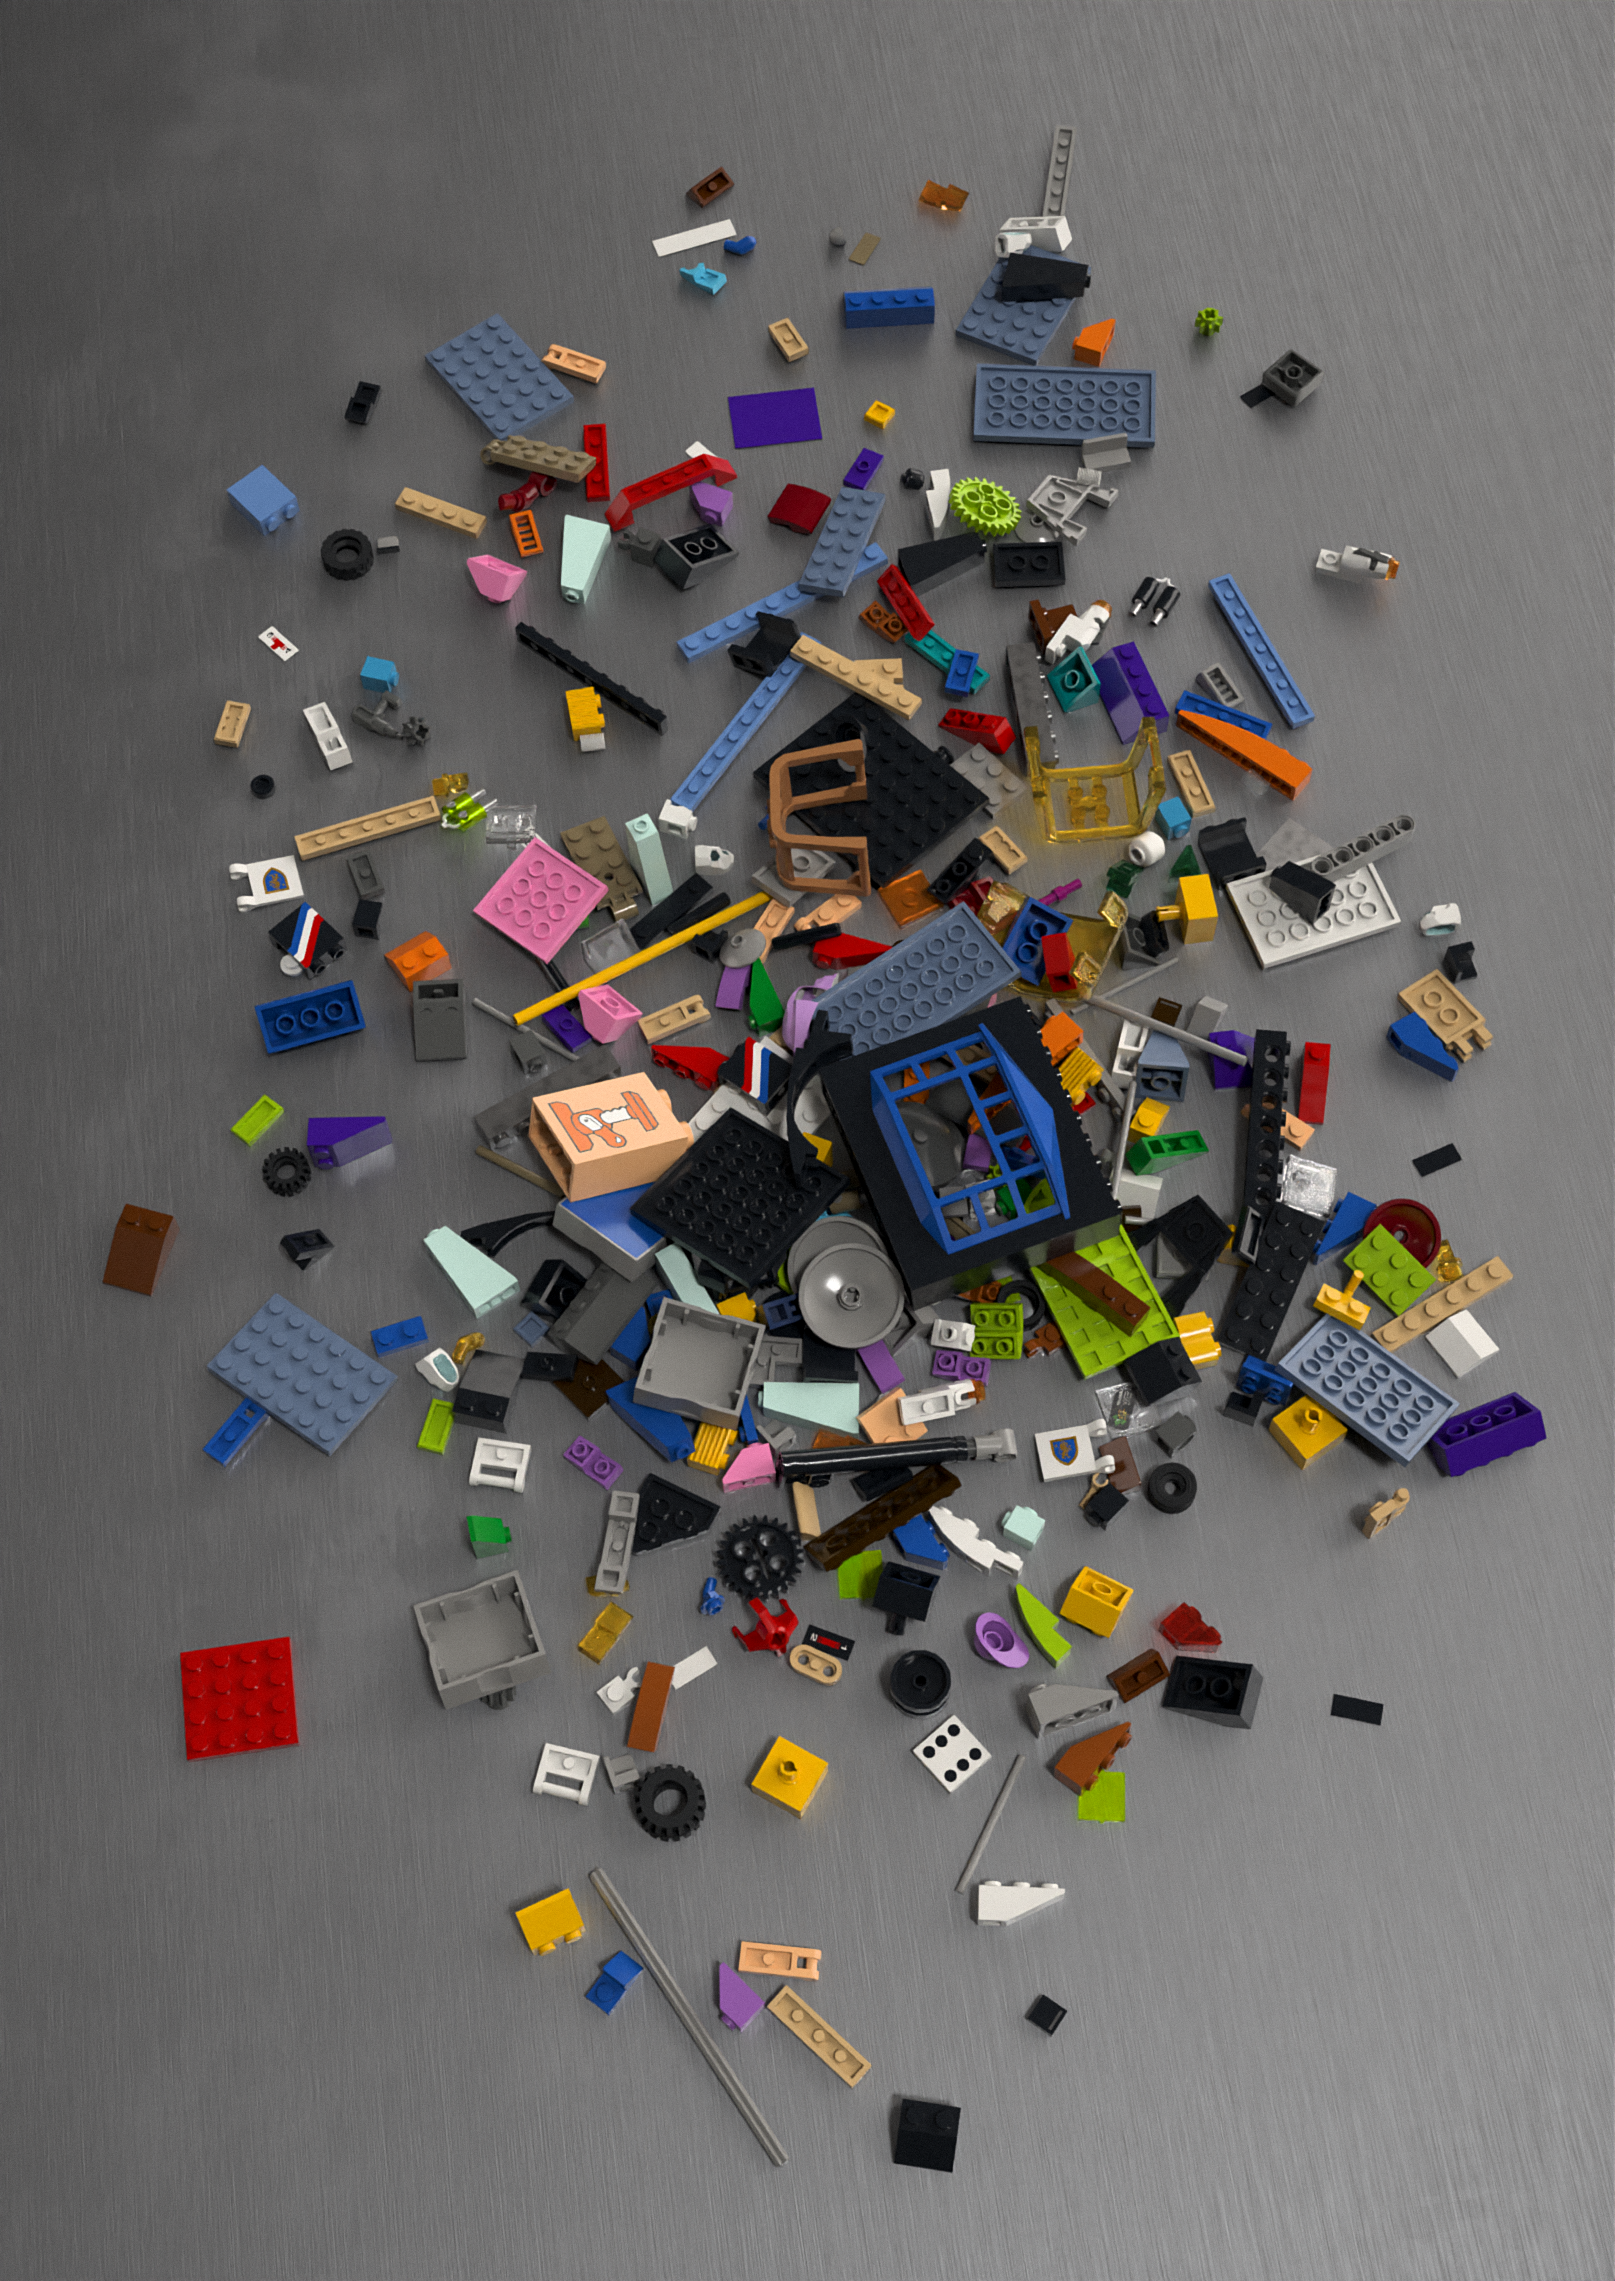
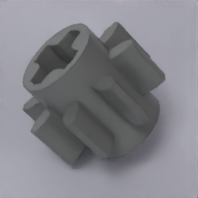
(416, 731)
(501, 1699)

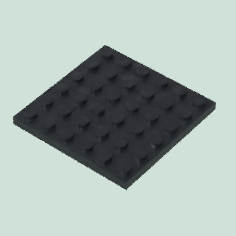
(738, 1198)

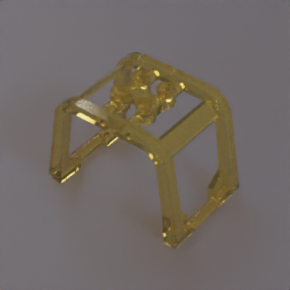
(1138, 821)

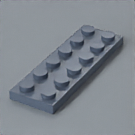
(842, 542)

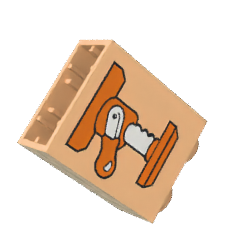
(607, 1135)

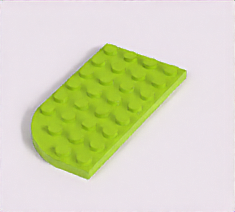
(1088, 1335)

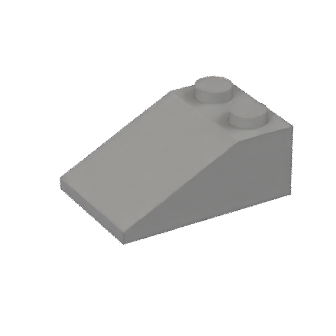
(1065, 1706)

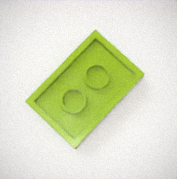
(1389, 1270)

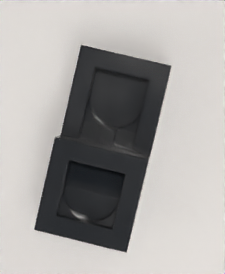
(364, 402)

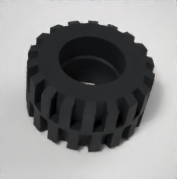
(663, 1780)

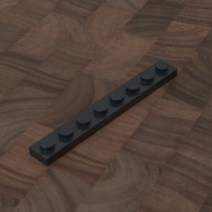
(585, 674)

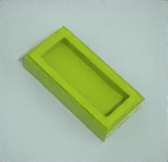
(257, 1120)
(437, 1427)

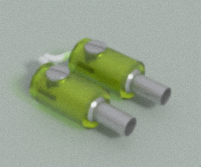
(466, 812)

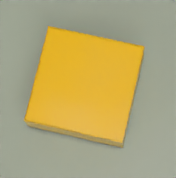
(879, 414)

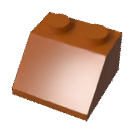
(419, 959)

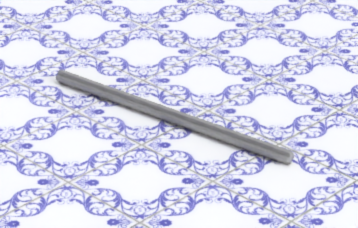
(689, 2018)

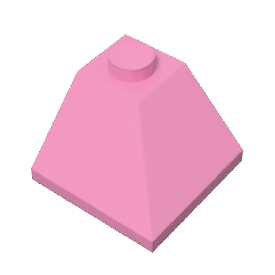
(495, 577)
(606, 1013)

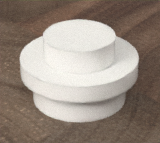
(290, 966)

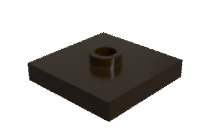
(589, 1387)

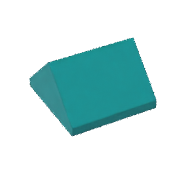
(1075, 682)

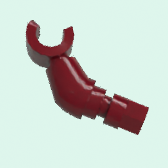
(524, 497)

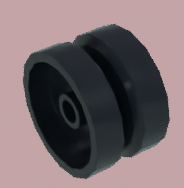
(916, 1700)

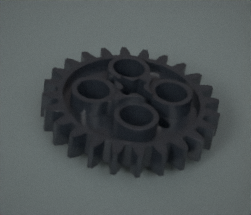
(737, 1567)

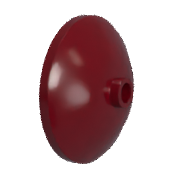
(1415, 1221)

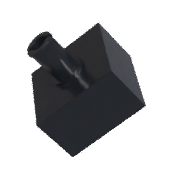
(905, 1594)

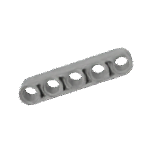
(1367, 842)

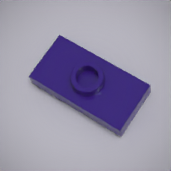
(863, 469)
(566, 1028)

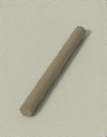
(520, 1171)

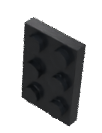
(1028, 564)

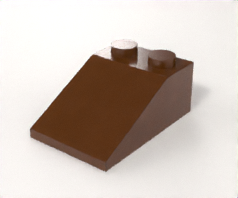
(140, 1249)

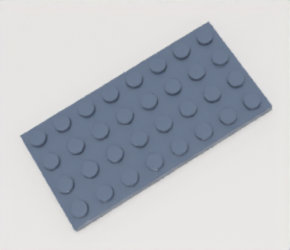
(1063, 404)
(919, 982)

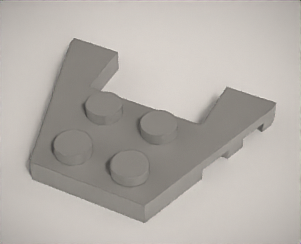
(1060, 498)

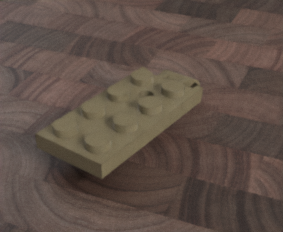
(539, 458)
(599, 854)

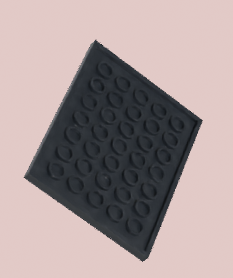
(911, 791)

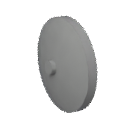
(826, 1234)
(851, 1296)

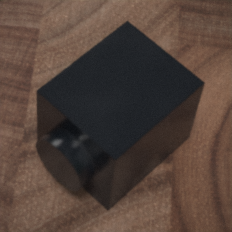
(1106, 1507)

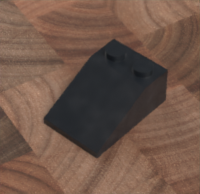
(694, 555)
(488, 1391)
(1214, 1691)

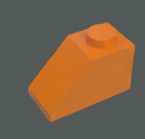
(1094, 342)

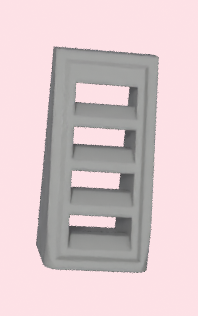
(1221, 676)

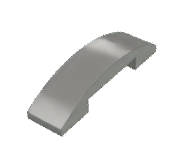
(618, 1542)

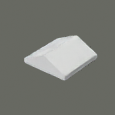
(1461, 1343)

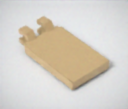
(1447, 1014)

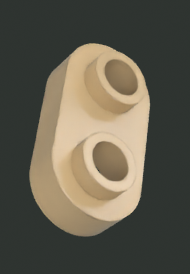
(817, 1664)

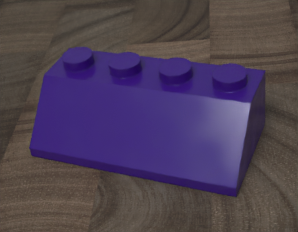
(1129, 692)
(1486, 1434)

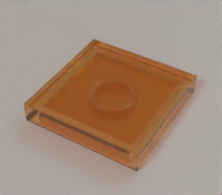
(909, 900)

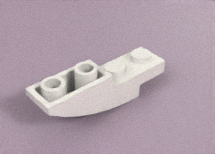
(962, 1539)

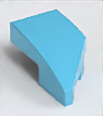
(705, 279)

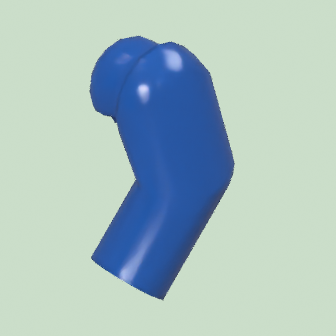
(742, 246)

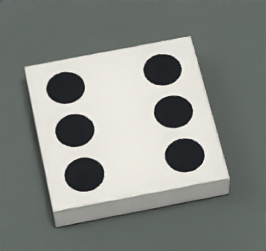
(952, 1754)

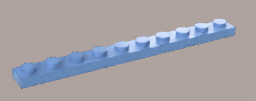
(778, 604)
(738, 733)

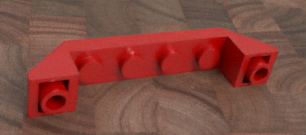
(664, 483)

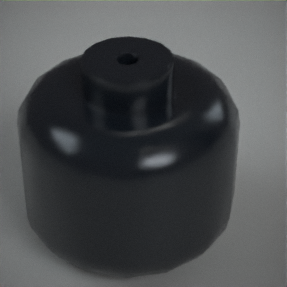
(913, 479)

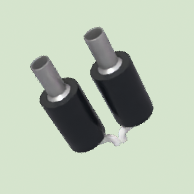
(1164, 604)

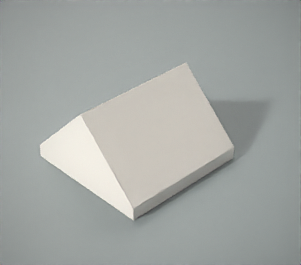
(1139, 1190)

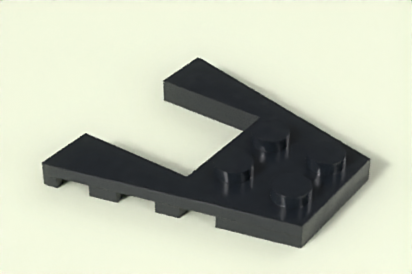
(1197, 1235)

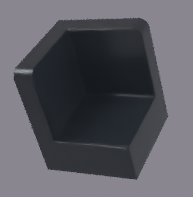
(367, 919)
(709, 945)
(1459, 962)
(1243, 1408)

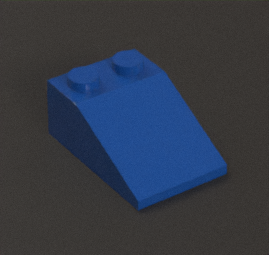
(1024, 937)

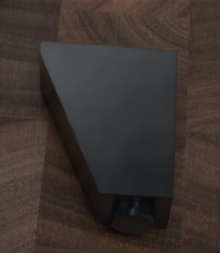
(1302, 890)

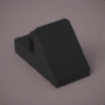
(307, 1247)

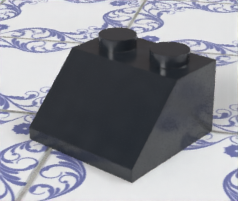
(553, 1289)
(1163, 1372)
(927, 2135)

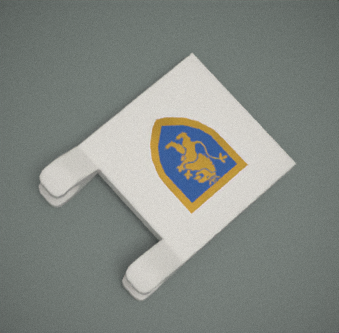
(270, 882)
(1070, 1453)

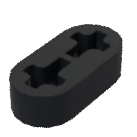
(1154, 934)

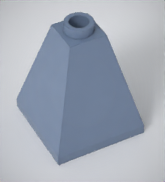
(1162, 1069)

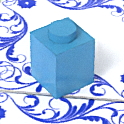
(379, 675)
(1173, 818)

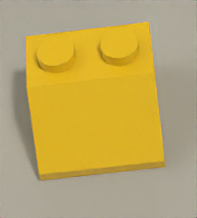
(1096, 1602)
(551, 1923)

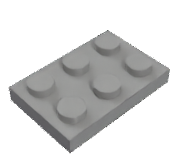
(991, 778)
(805, 865)

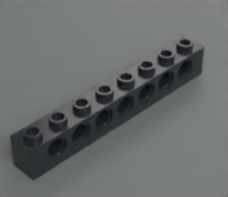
(1265, 1044)

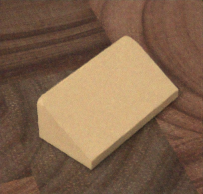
(806, 1511)

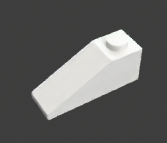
(1046, 232)

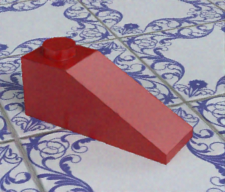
(846, 952)
(1313, 1082)

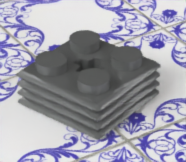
(1292, 377)

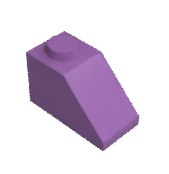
(711, 502)
(737, 2000)

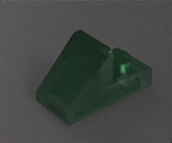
(1184, 866)
(1123, 877)

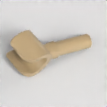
(1094, 1489)

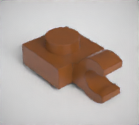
(1047, 1339)

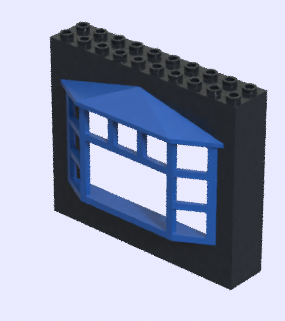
(898, 1186)

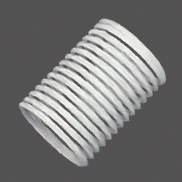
(1079, 481)
(592, 744)

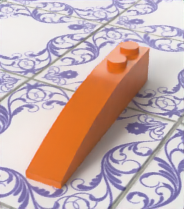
(1249, 752)
(1061, 1037)

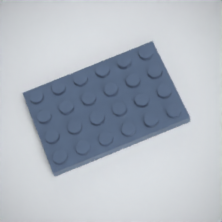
(1014, 327)
(499, 378)
(302, 1374)
(1367, 1388)

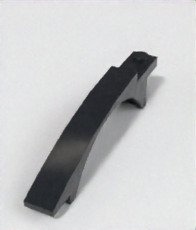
(818, 1051)
(500, 1233)

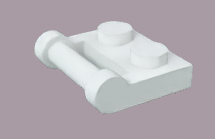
(500, 1456)
(568, 1765)

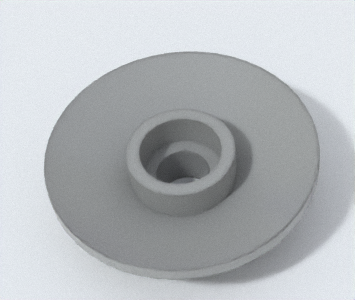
(1029, 531)
(742, 948)

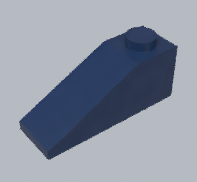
(780, 1313)

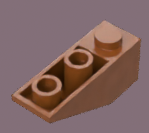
(1086, 1759)

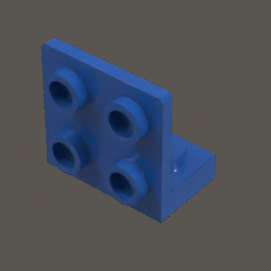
(1262, 1377)

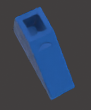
(1416, 1043)
(1345, 1227)

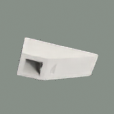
(1008, 1904)

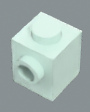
(1023, 1526)

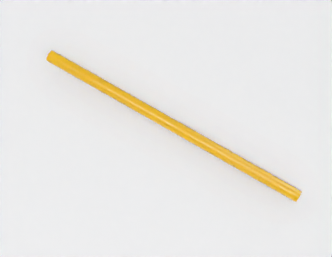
(641, 957)

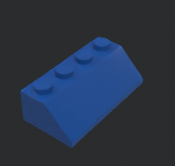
(889, 307)
(310, 1016)

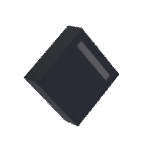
(1047, 2015)

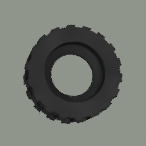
(344, 539)

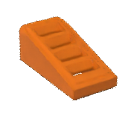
(521, 518)

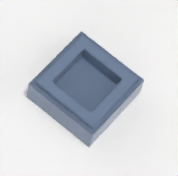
(531, 1329)

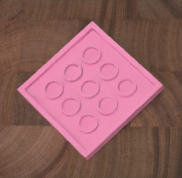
(541, 900)

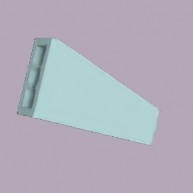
(582, 555)
(648, 859)
(471, 1273)
(681, 1279)
(813, 1405)

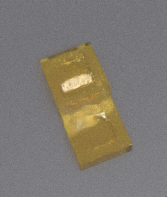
(605, 1633)

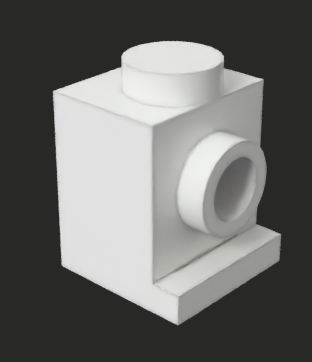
(676, 820)
(986, 1199)
(953, 1335)

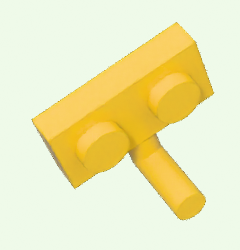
(1342, 1304)

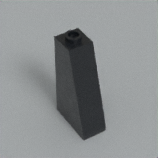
(1043, 278)
(940, 561)

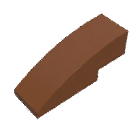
(651, 1707)

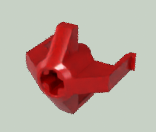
(770, 1631)

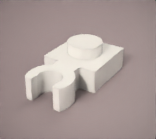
(618, 1693)

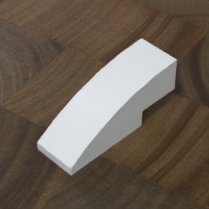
(937, 501)
(327, 736)
(1128, 1053)

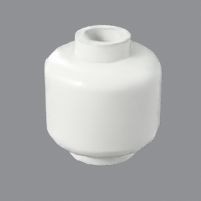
(1146, 849)

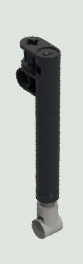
(819, 1465)

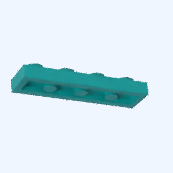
(942, 655)

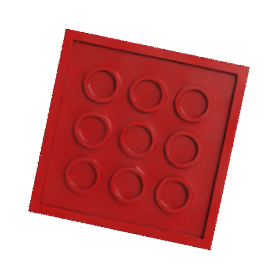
(239, 1699)

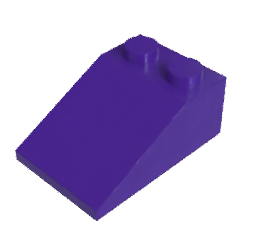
(345, 1139)

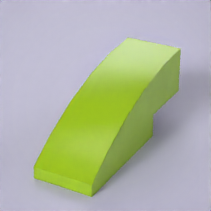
(1041, 1627)

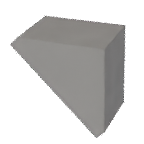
(1206, 1017)

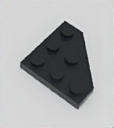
(670, 1515)

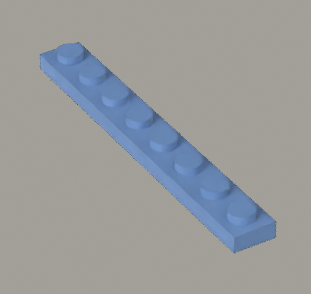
(1261, 651)

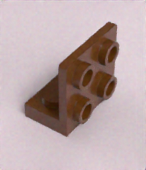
(1047, 622)

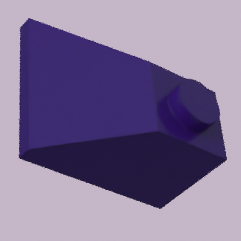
(1227, 1073)

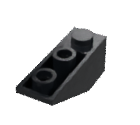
(965, 868)

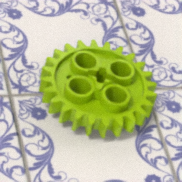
(984, 506)

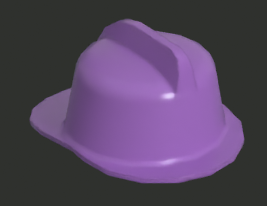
(999, 1642)

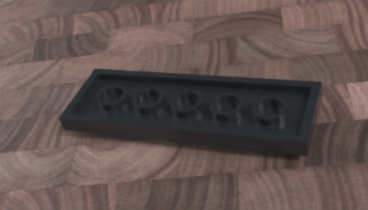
(1270, 1282)

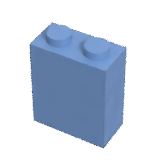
(263, 500)

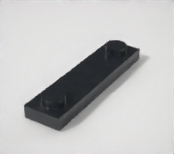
(670, 910)

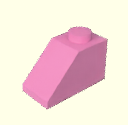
(750, 1469)

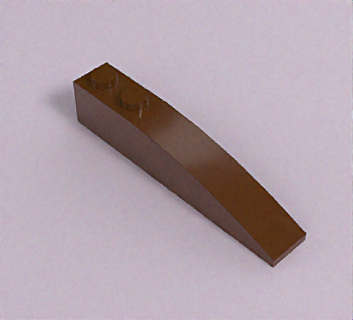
(1098, 1291)

